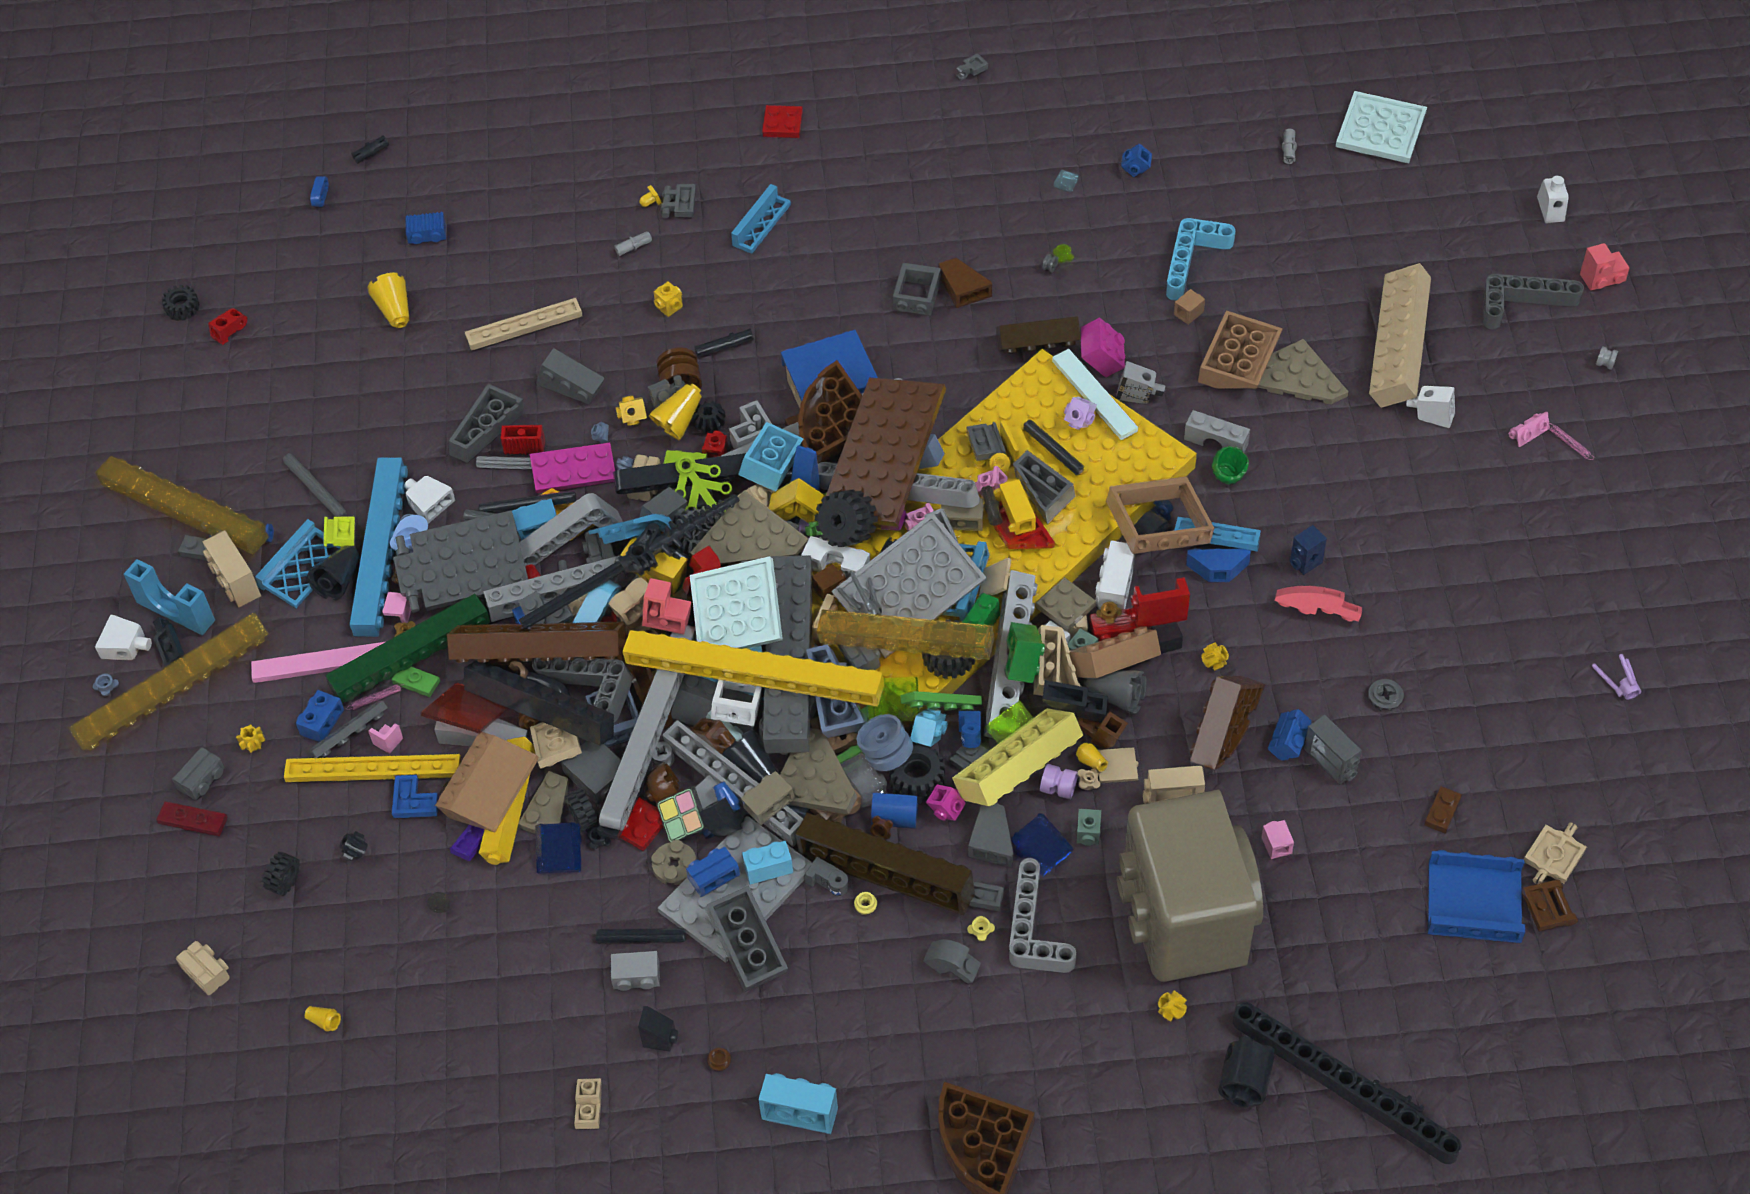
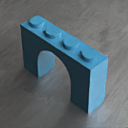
(186, 608)

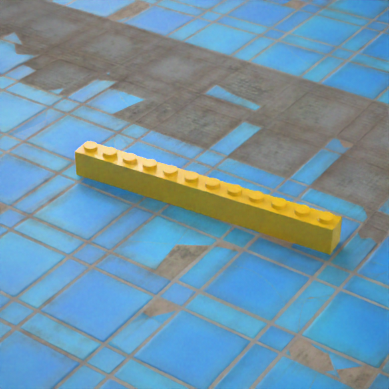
(754, 668)

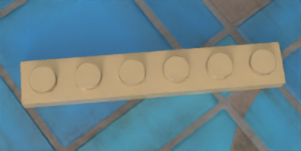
(523, 324)

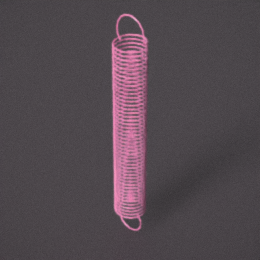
(1569, 444)
(363, 703)

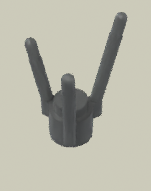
(867, 605)

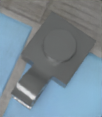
(973, 65)

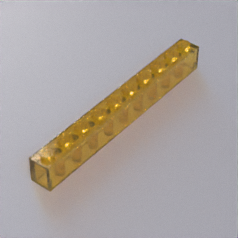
(181, 504)
(168, 681)

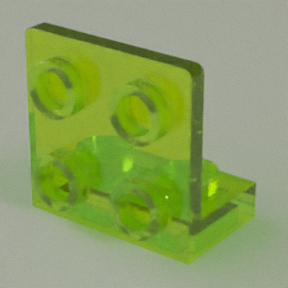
(891, 700)

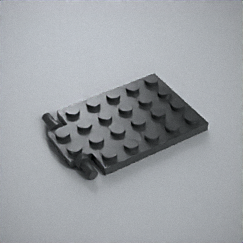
(459, 561)

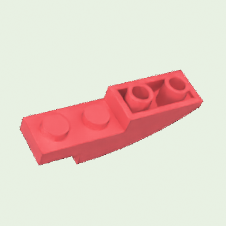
(1310, 598)

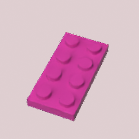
(572, 467)

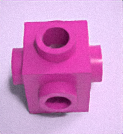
(946, 802)

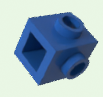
(1136, 160)

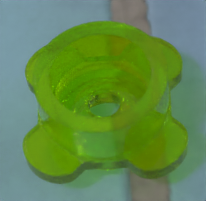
(1063, 252)

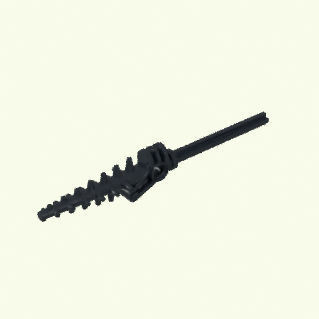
(637, 558)

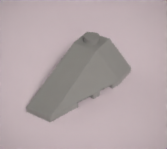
(457, 736)

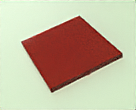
(463, 709)

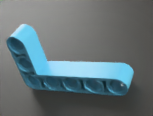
(1192, 233)

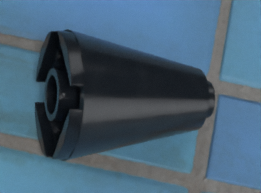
(334, 573)
(750, 756)

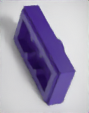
(468, 843)

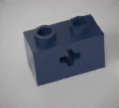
(1308, 550)

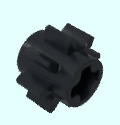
(353, 845)

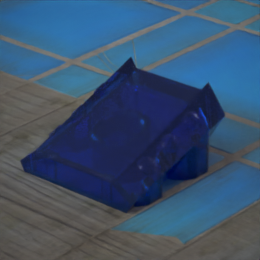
(1041, 842)
(558, 848)

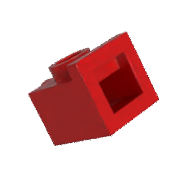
(715, 443)

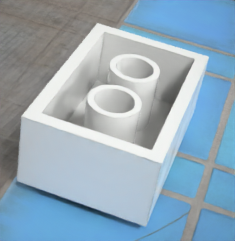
(1115, 575)

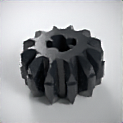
(708, 417)

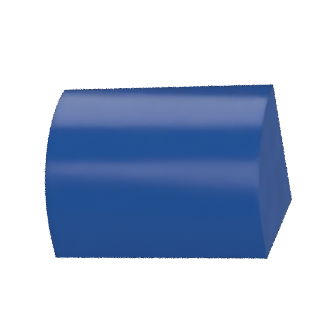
(897, 808)

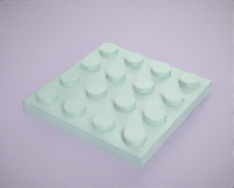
(1381, 127)
(737, 605)

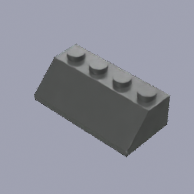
(696, 698)

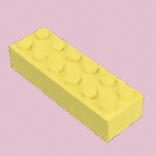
(1018, 757)

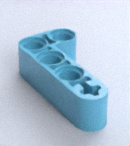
(597, 602)

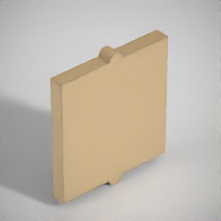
(996, 577)
(1121, 765)

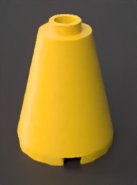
(391, 298)
(677, 411)

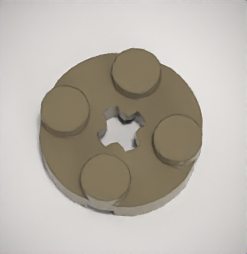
(665, 854)

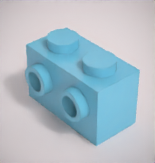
(929, 727)
(767, 862)

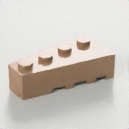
(1115, 653)

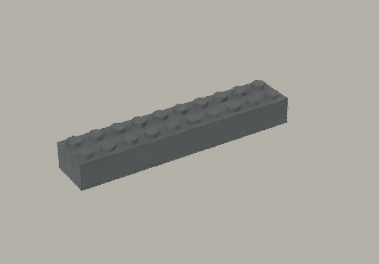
(786, 712)

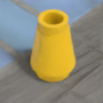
(1091, 757)
(325, 1018)

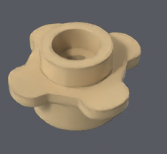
(1087, 784)

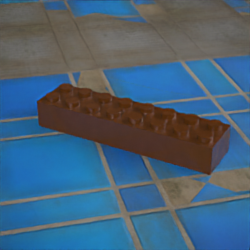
(537, 641)

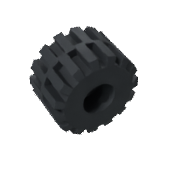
(846, 518)

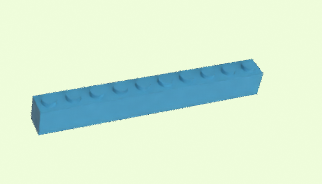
(376, 550)

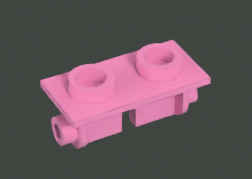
(1531, 429)

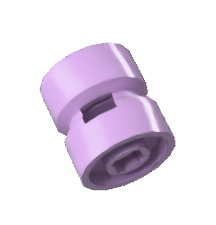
(1058, 781)

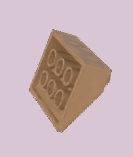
(1238, 352)
(486, 782)

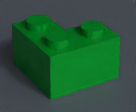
(1024, 652)

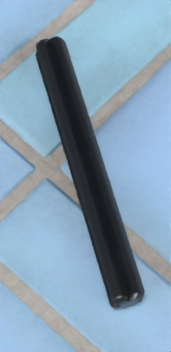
(513, 504)

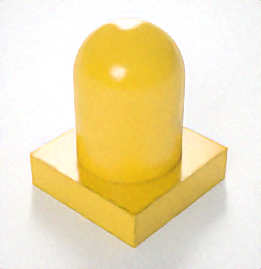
(650, 198)

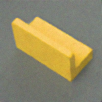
(1014, 440)

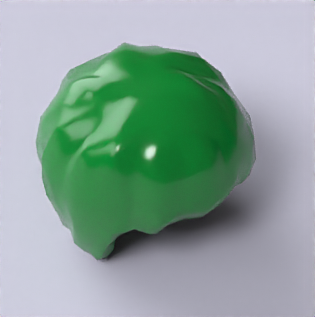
(1230, 465)

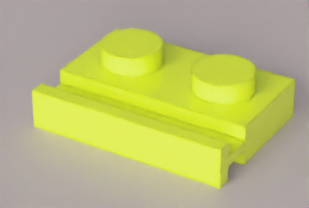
(339, 531)

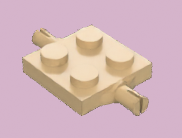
(1555, 854)

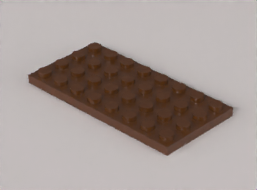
(888, 443)

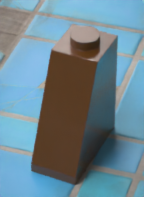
(964, 283)

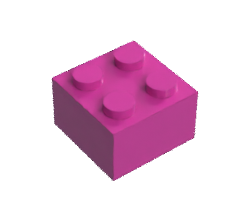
(1102, 347)

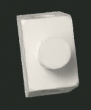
(1553, 194)
(1435, 405)
(428, 497)
(121, 640)

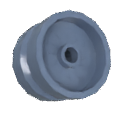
(884, 742)

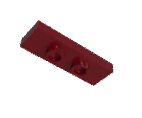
(192, 818)

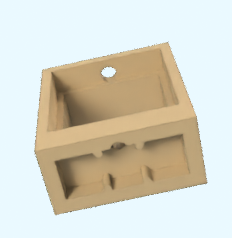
(1173, 783)

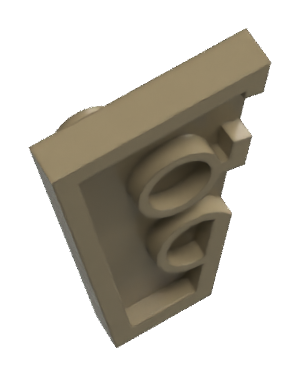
(546, 804)

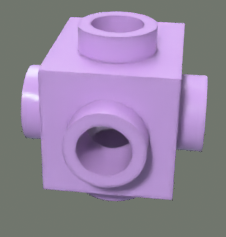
(1079, 413)

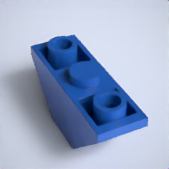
(1218, 563)

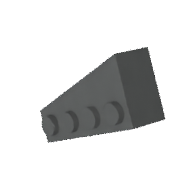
(484, 422)

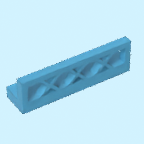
(754, 219)
(1227, 534)

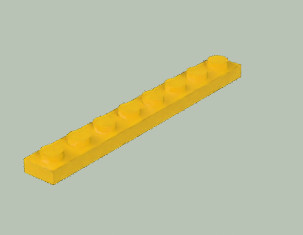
(370, 767)

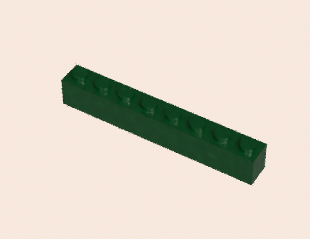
(404, 649)

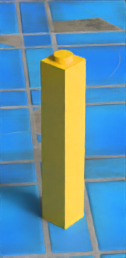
(498, 845)

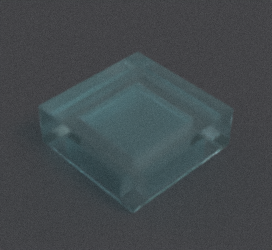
(1066, 180)

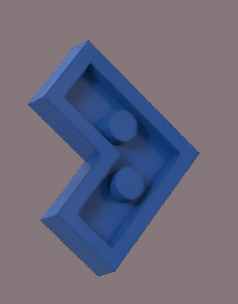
(409, 803)

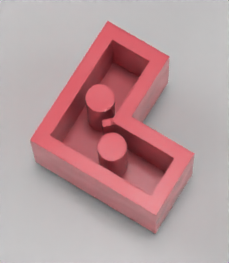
(1603, 267)
(663, 611)

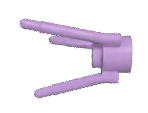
(1628, 685)

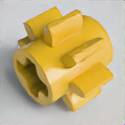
(1215, 656)
(250, 738)
(1172, 1005)

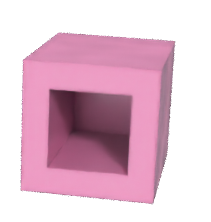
(1277, 839)

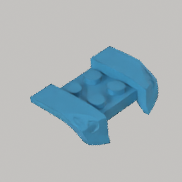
(630, 528)

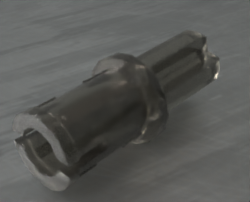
(991, 506)

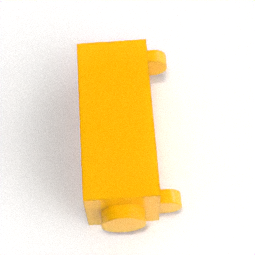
(1016, 506)

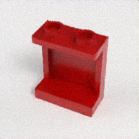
(1161, 606)

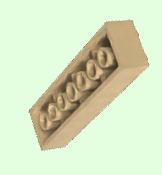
(1400, 335)

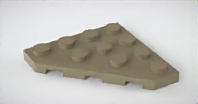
(1301, 373)
(751, 533)
(819, 777)

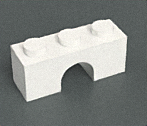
(824, 554)

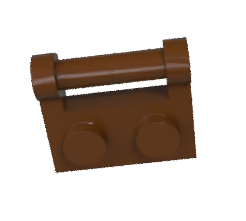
(1543, 908)

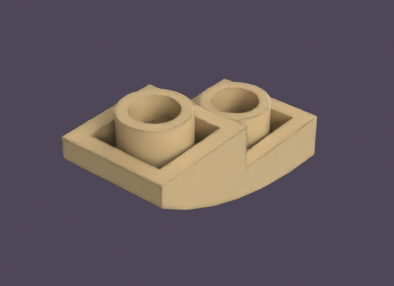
(588, 1104)

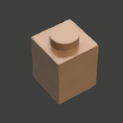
(1189, 306)

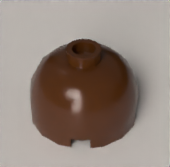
(662, 783)

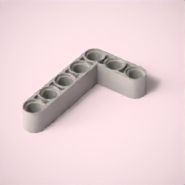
(566, 525)
(1025, 923)

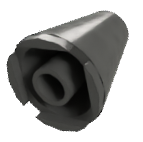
(1121, 687)

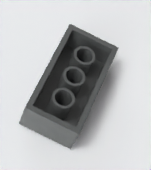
(746, 939)

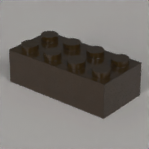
(1038, 333)

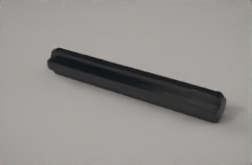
(1053, 447)
(640, 935)

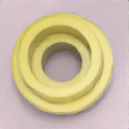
(862, 898)

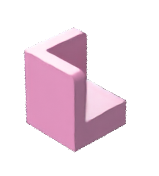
(397, 606)
(386, 738)

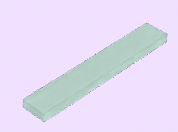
(1093, 391)

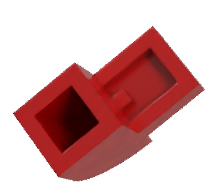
(700, 562)

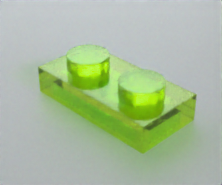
(1009, 722)

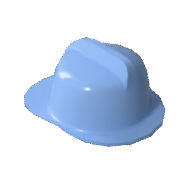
(407, 526)

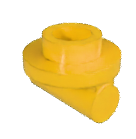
(1000, 460)

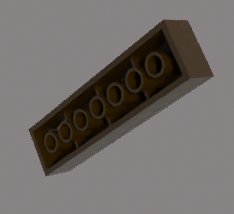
(886, 863)

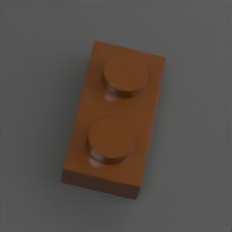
(1443, 809)

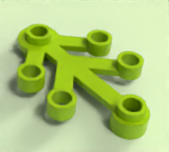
(699, 485)

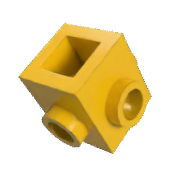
(668, 298)
(638, 413)

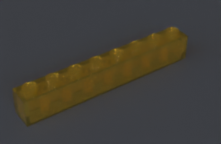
(905, 634)

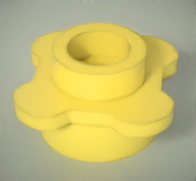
(983, 922)

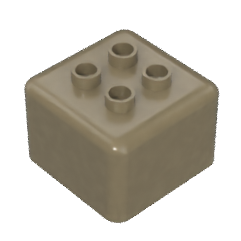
(1190, 886)

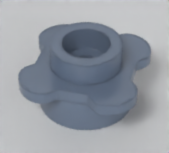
(103, 680)

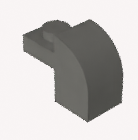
(954, 957)

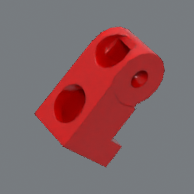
(226, 325)

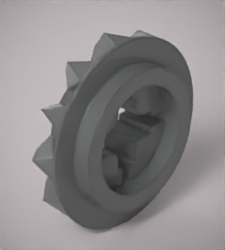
(1391, 688)

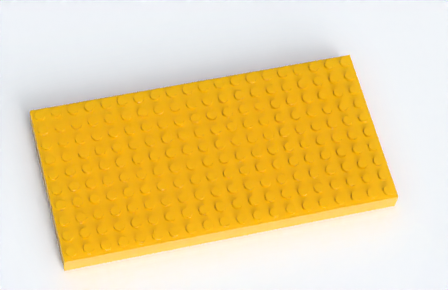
(1079, 530)

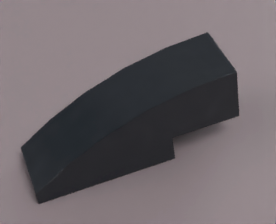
(1075, 700)

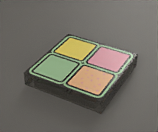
(681, 814)

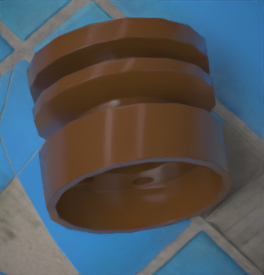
(679, 362)

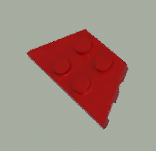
(1033, 539)

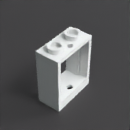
(745, 712)

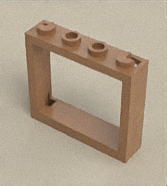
(1156, 491)

